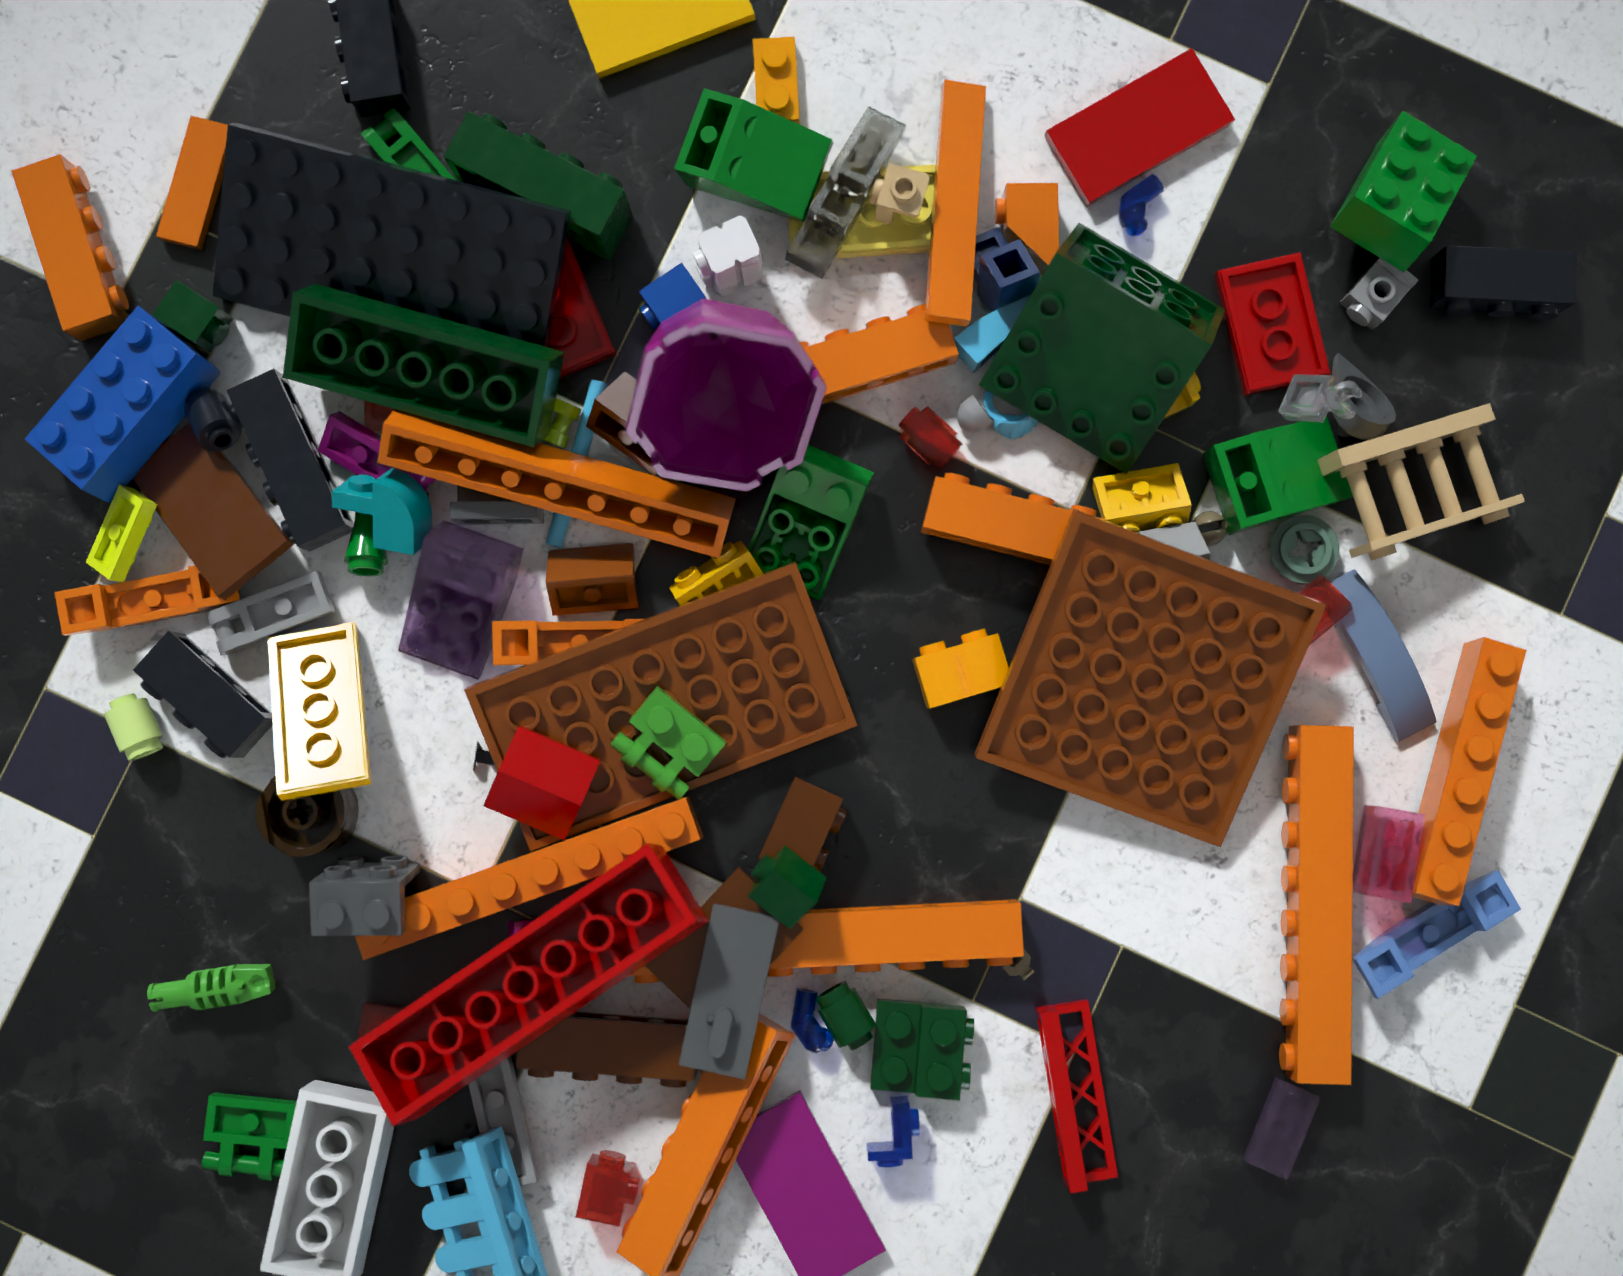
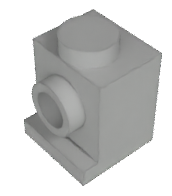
(1365, 306)

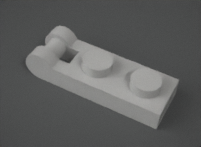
(271, 612)

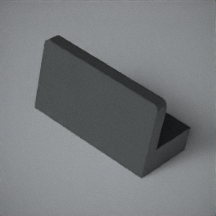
(486, 509)

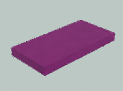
(806, 1192)

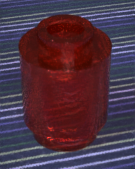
(929, 436)

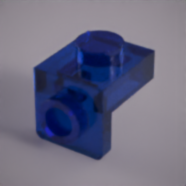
(904, 1125)

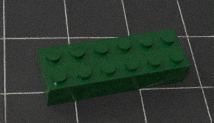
(422, 364)

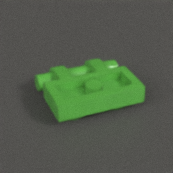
(677, 733)

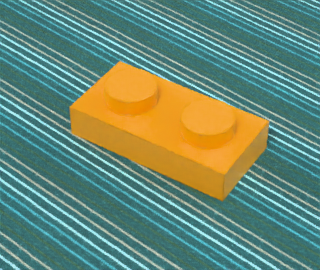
(776, 76)

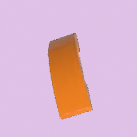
(136, 602)
(528, 641)

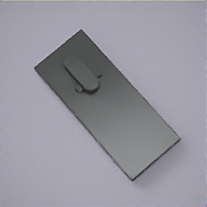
(729, 991)

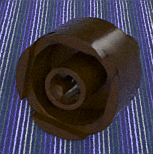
(299, 836)

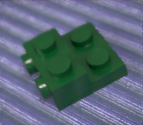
(921, 1049)

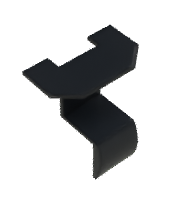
(482, 757)

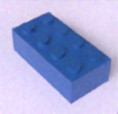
(122, 405)

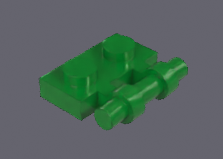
(251, 1122)

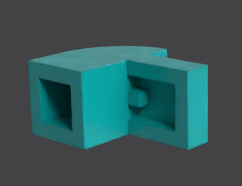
(398, 508)

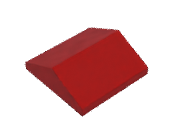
(541, 782)

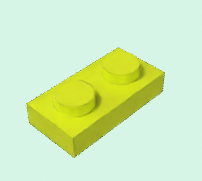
(121, 533)

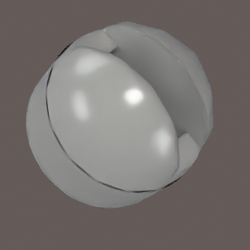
(972, 416)

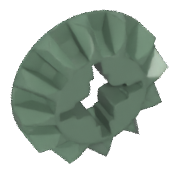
(1309, 530)

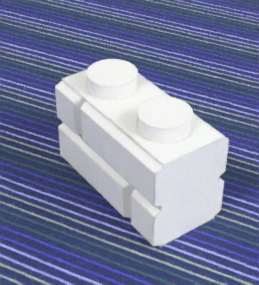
(728, 256)

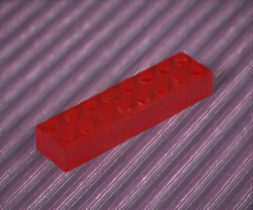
(528, 984)

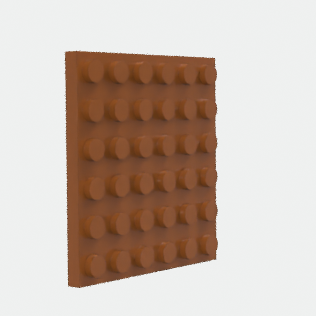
(1148, 678)

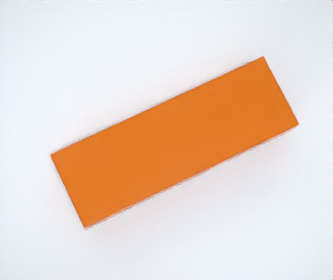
(194, 184)

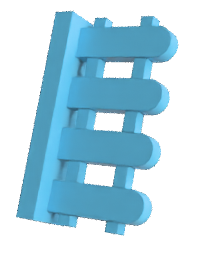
(491, 1200)

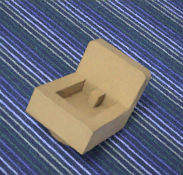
(899, 192)

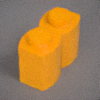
(960, 670)

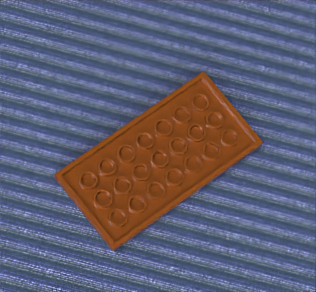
(736, 659)

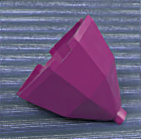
(724, 396)

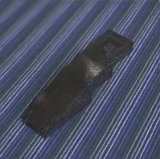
(845, 192)

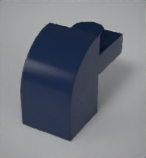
(1003, 270)

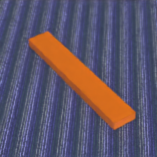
(955, 203)

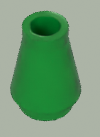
(360, 554)

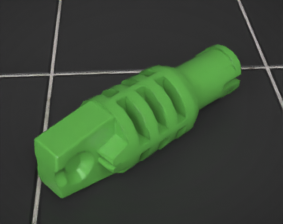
(214, 987)

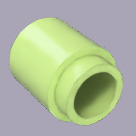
(134, 726)

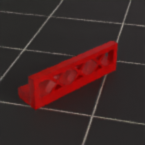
(1061, 1096)

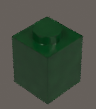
(193, 317)
(786, 886)

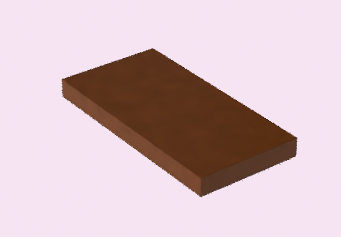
(211, 512)

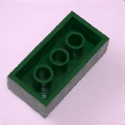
(520, 166)

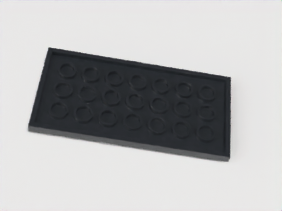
(383, 233)

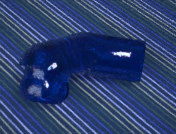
(1133, 205)
(805, 1026)

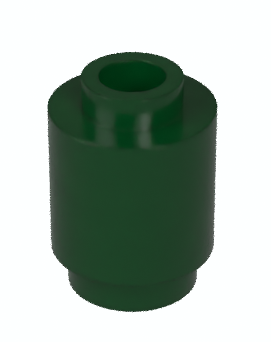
(845, 1016)

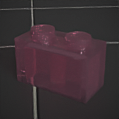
(1387, 853)

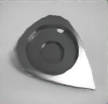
(1372, 411)

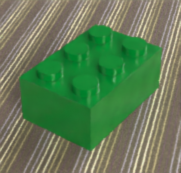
(1403, 191)

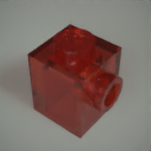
(607, 1188)

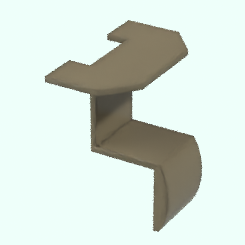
(1020, 967)

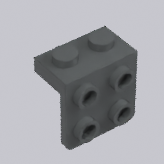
(361, 897)

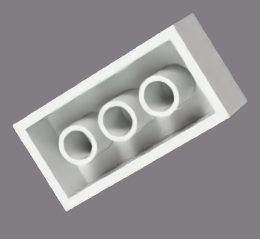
(328, 1183)

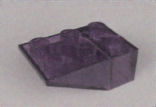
(456, 595)

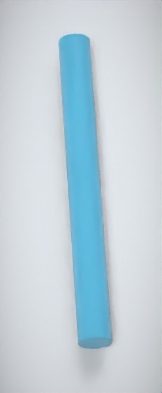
(580, 446)

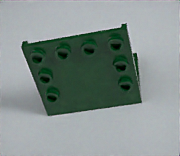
(1103, 347)

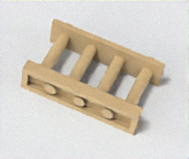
(1427, 441)

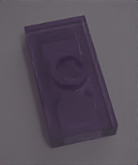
(1281, 1128)

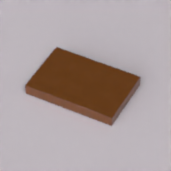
(681, 963)

